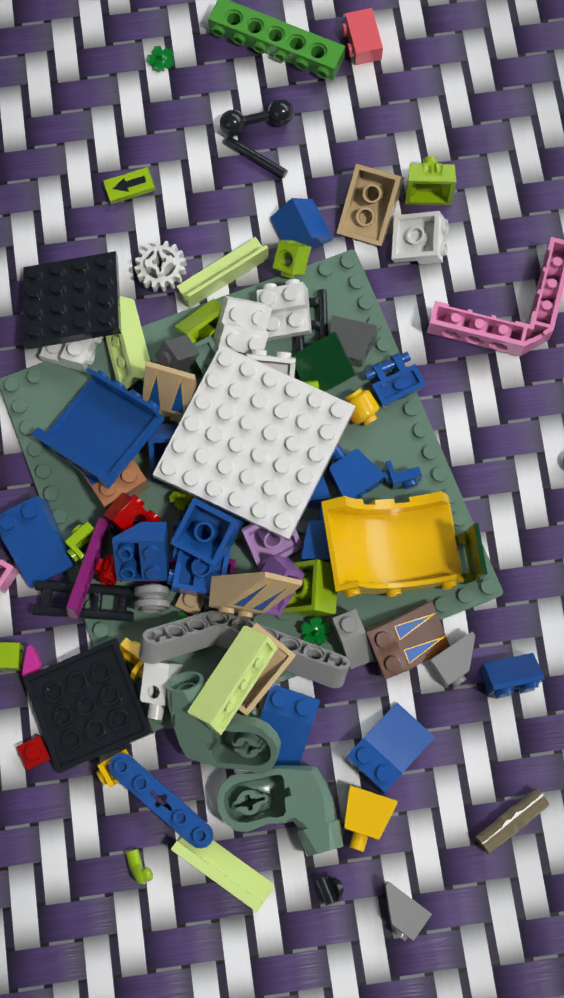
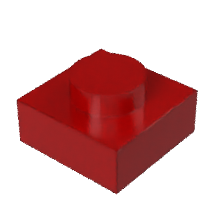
(34, 752)

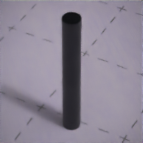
(255, 156)

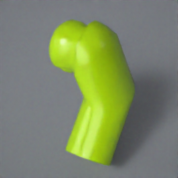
(135, 864)

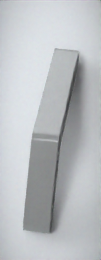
(221, 629)

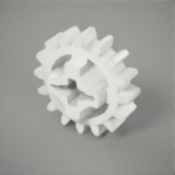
(149, 264)

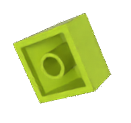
(201, 322)
(317, 593)

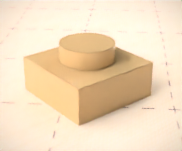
(191, 604)

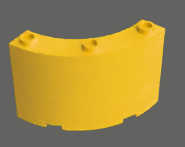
(392, 545)

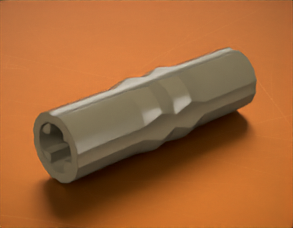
(512, 821)

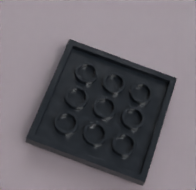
(71, 300)
(87, 706)

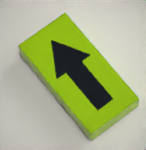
(129, 185)

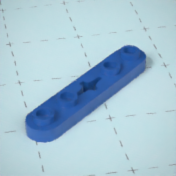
(180, 818)

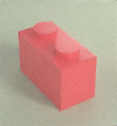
(363, 36)

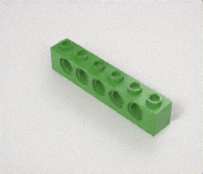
(270, 28)

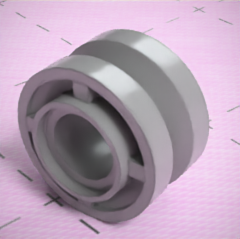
(152, 598)

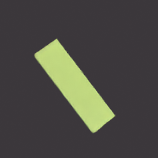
(223, 272)
(129, 348)
(233, 679)
(227, 872)

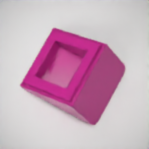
(31, 662)

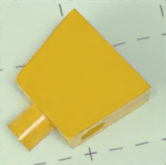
(366, 816)

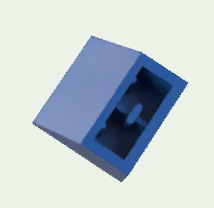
(142, 553)
(512, 674)

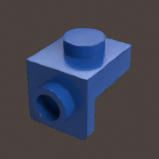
(406, 479)

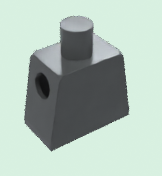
(355, 337)

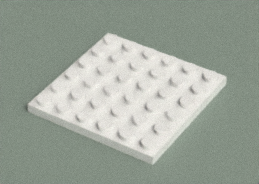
(254, 442)

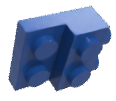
(194, 575)

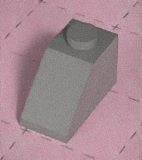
(352, 638)
(454, 661)
(404, 913)

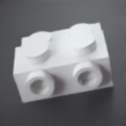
(419, 237)
(290, 309)
(242, 325)
(73, 355)

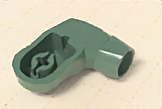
(244, 744)
(282, 797)

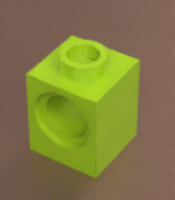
(300, 256)

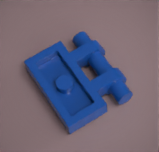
(397, 386)

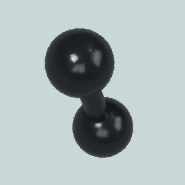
(279, 113)

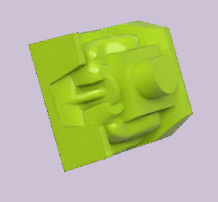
(430, 183)

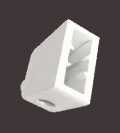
(154, 681)

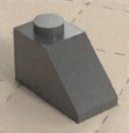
(177, 353)

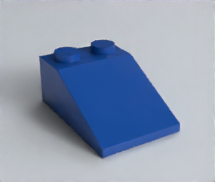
(35, 540)
(292, 718)
(389, 748)

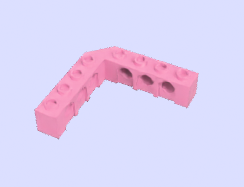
(505, 335)

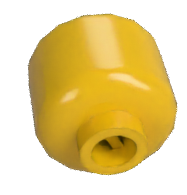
(365, 407)

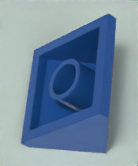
(301, 222)

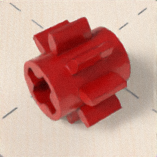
(106, 570)

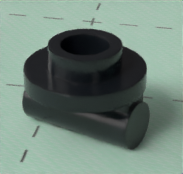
(331, 889)

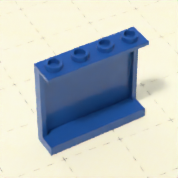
(102, 428)

